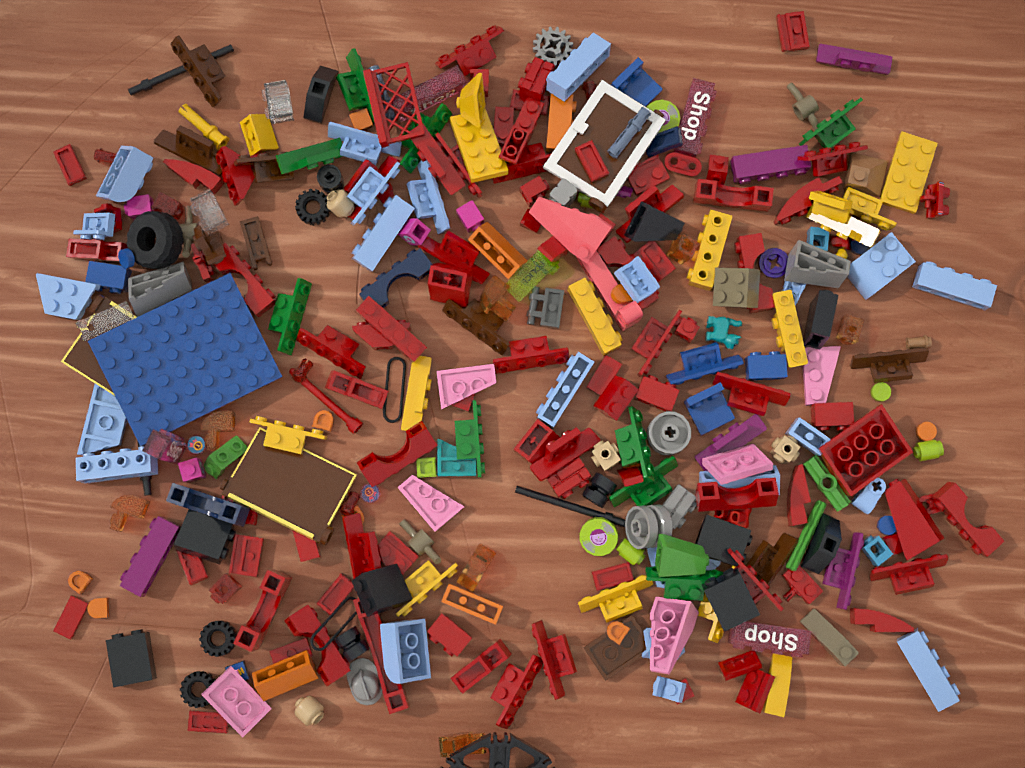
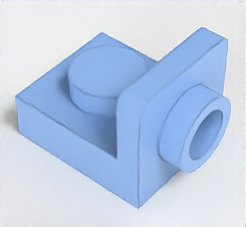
(669, 689)

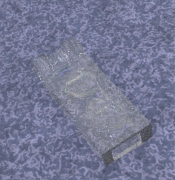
(105, 320)

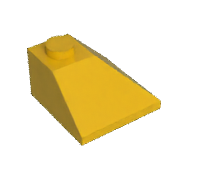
(472, 101)

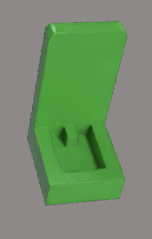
(224, 456)

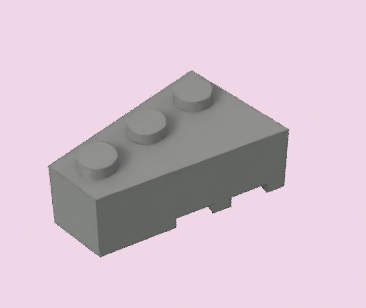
(815, 266)
(158, 287)

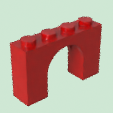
(254, 631)

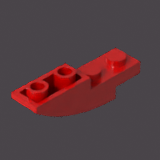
(521, 131)
(800, 201)

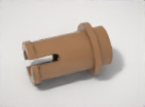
(918, 342)

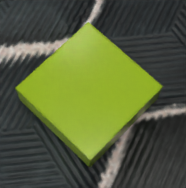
(426, 467)

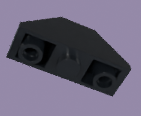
(319, 94)
(823, 544)

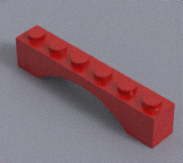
(393, 693)

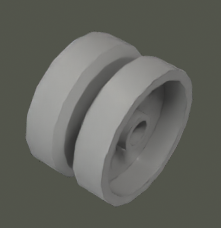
(679, 430)
(645, 524)

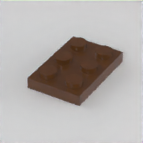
(610, 656)

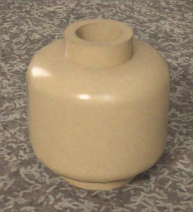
(339, 203)
(309, 710)

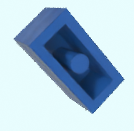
(108, 276)
(766, 366)

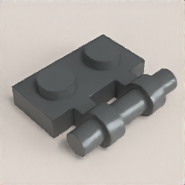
(551, 309)

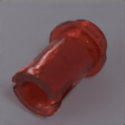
(589, 88)
(104, 156)
(300, 373)
(350, 503)

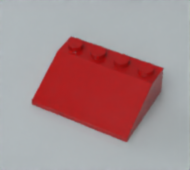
(864, 450)

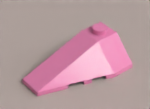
(671, 627)

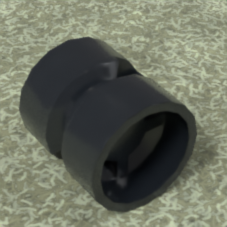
(330, 178)
(599, 490)
(352, 644)

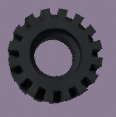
(312, 196)
(207, 644)
(186, 688)

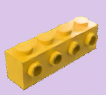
(710, 249)
(594, 317)

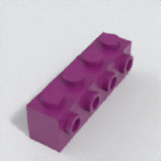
(769, 164)
(150, 556)

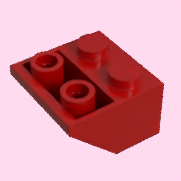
(449, 283)
(534, 442)

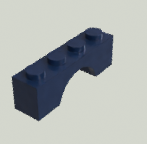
(415, 266)
(208, 504)

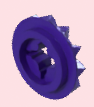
(772, 254)

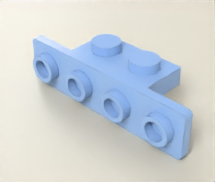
(361, 144)
(367, 188)
(427, 198)

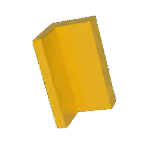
(258, 134)
(830, 206)

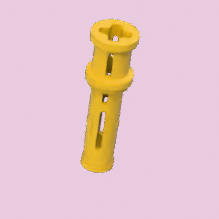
(209, 131)

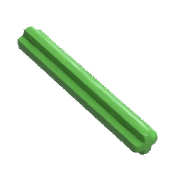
(806, 535)

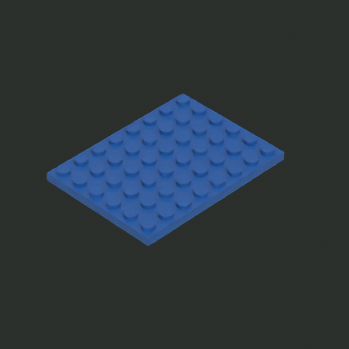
(185, 358)

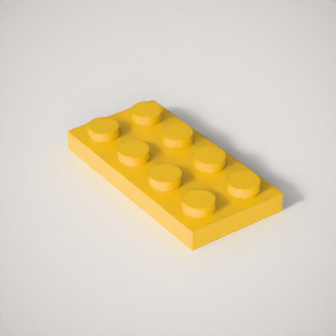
(478, 148)
(908, 172)

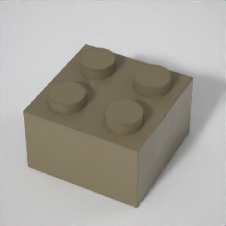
(736, 287)

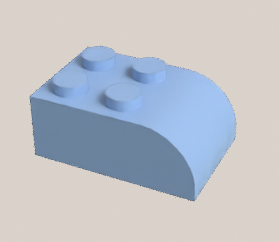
(125, 174)
(879, 266)
(405, 650)

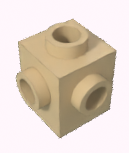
(778, 449)
(608, 462)

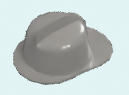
(364, 681)

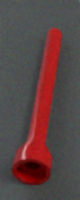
(353, 424)

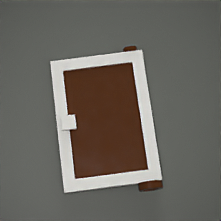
(602, 122)

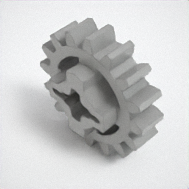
(550, 40)

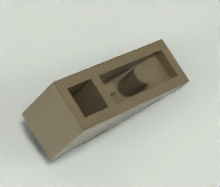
(829, 637)

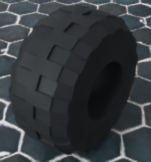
(168, 239)

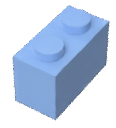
(807, 435)

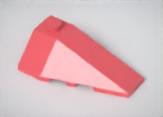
(573, 229)

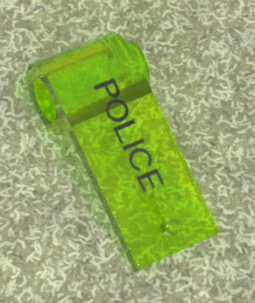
(530, 275)

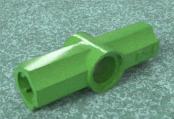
(834, 493)

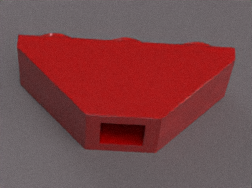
(237, 177)
(374, 337)

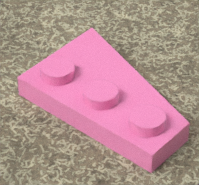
(819, 373)
(463, 382)
(430, 503)

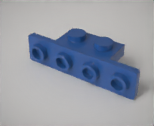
(701, 362)

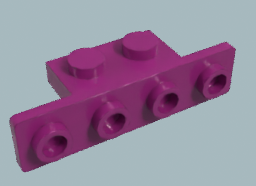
(854, 59)
(736, 438)
(842, 568)

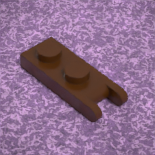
(255, 241)

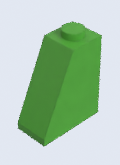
(679, 557)

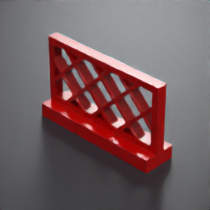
(378, 110)

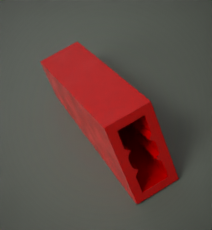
(911, 519)

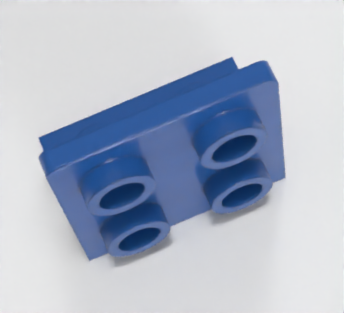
(637, 83)
(709, 409)

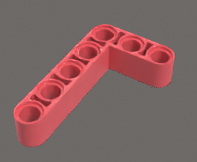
(624, 314)

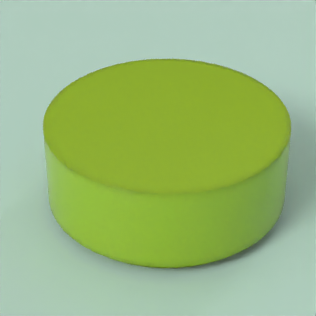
(880, 392)

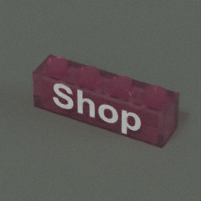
(433, 91)
(695, 115)
(165, 446)
(770, 637)

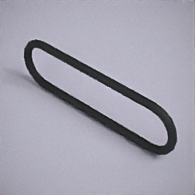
(402, 389)
(325, 622)

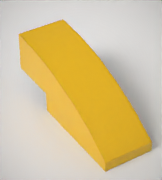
(777, 698)

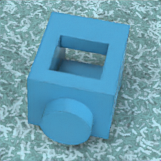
(819, 235)
(882, 551)

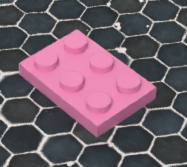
(737, 464)
(236, 701)

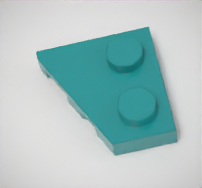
(449, 465)

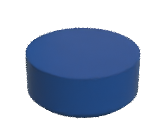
(126, 258)
(886, 525)

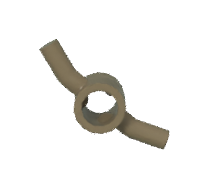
(805, 106)
(188, 231)
(420, 542)

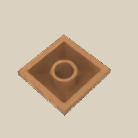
(865, 174)

